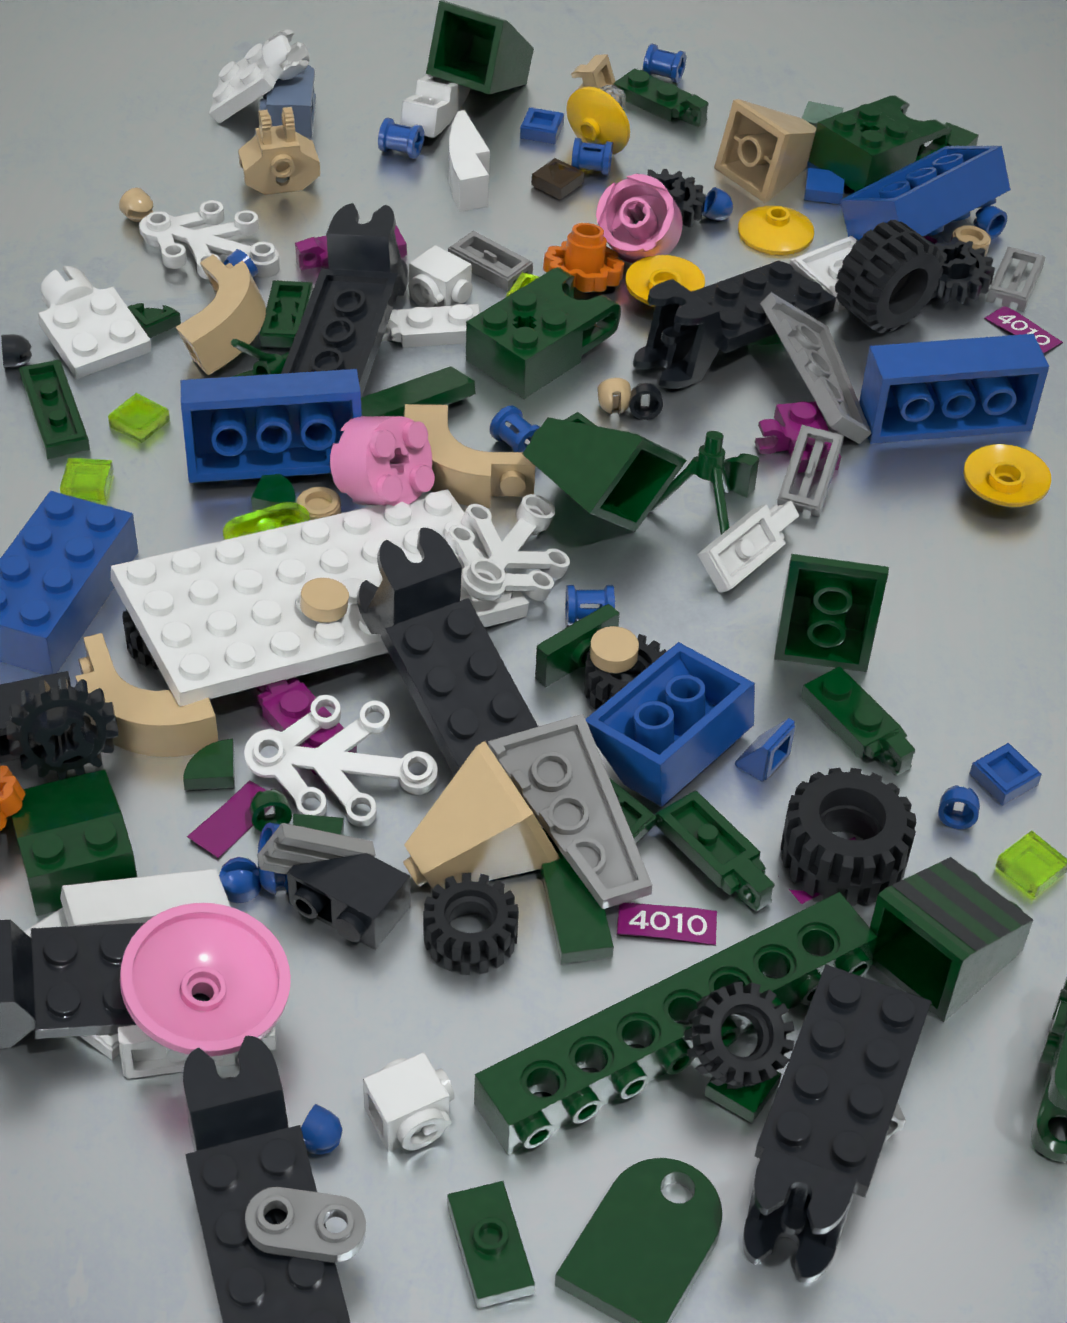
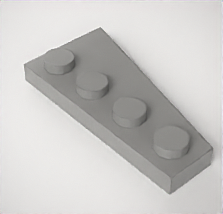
(820, 367)
(576, 804)

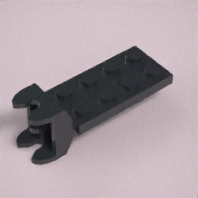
(351, 297)
(723, 316)
(442, 648)
(63, 981)
(831, 1116)
(240, 1150)

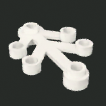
(163, 229)
(486, 577)
(334, 760)

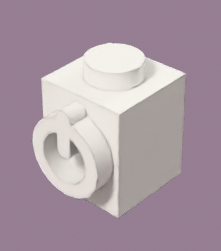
(439, 279)
(408, 1102)

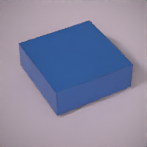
(542, 125)
(823, 186)
(1005, 774)

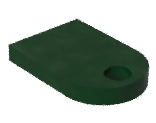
(640, 1247)

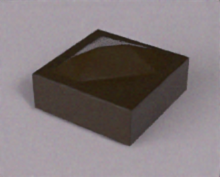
(557, 178)

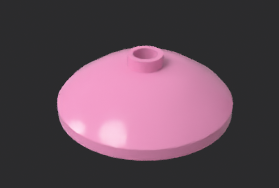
(210, 953)

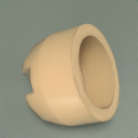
(136, 204)
(612, 387)

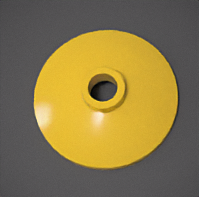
(598, 118)
(776, 230)
(659, 268)
(1007, 475)

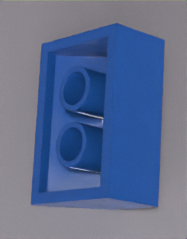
(672, 722)

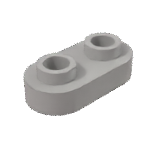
(303, 1229)

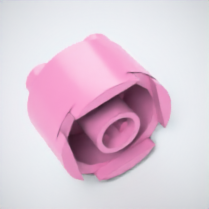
(631, 201)
(382, 460)

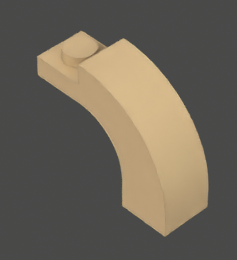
(233, 314)
(470, 473)
(146, 719)

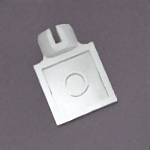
(257, 73)
(89, 325)

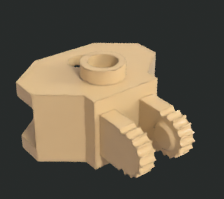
(278, 153)

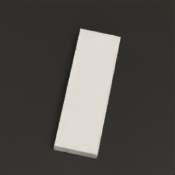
(139, 897)

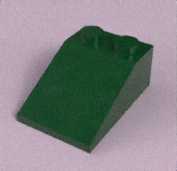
(830, 612)
(71, 836)

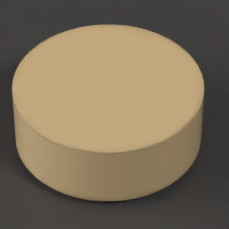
(974, 234)
(320, 502)
(324, 599)
(614, 649)

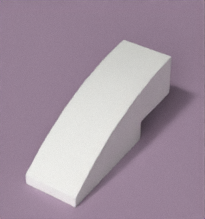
(433, 104)
(468, 164)

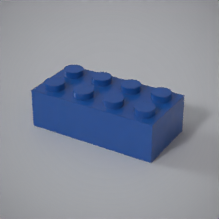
(930, 191)
(952, 388)
(266, 423)
(59, 578)

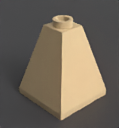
(763, 148)
(477, 828)

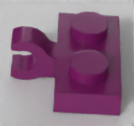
(784, 430)

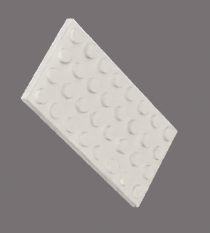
(232, 611)

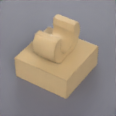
(596, 72)

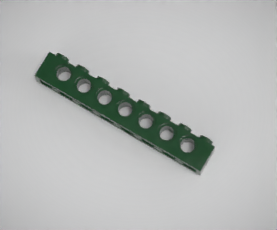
(648, 1019)

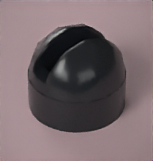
(15, 350)
(655, 401)

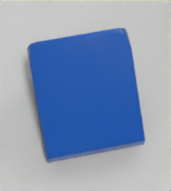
(768, 751)

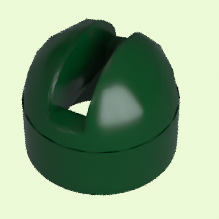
(268, 798)

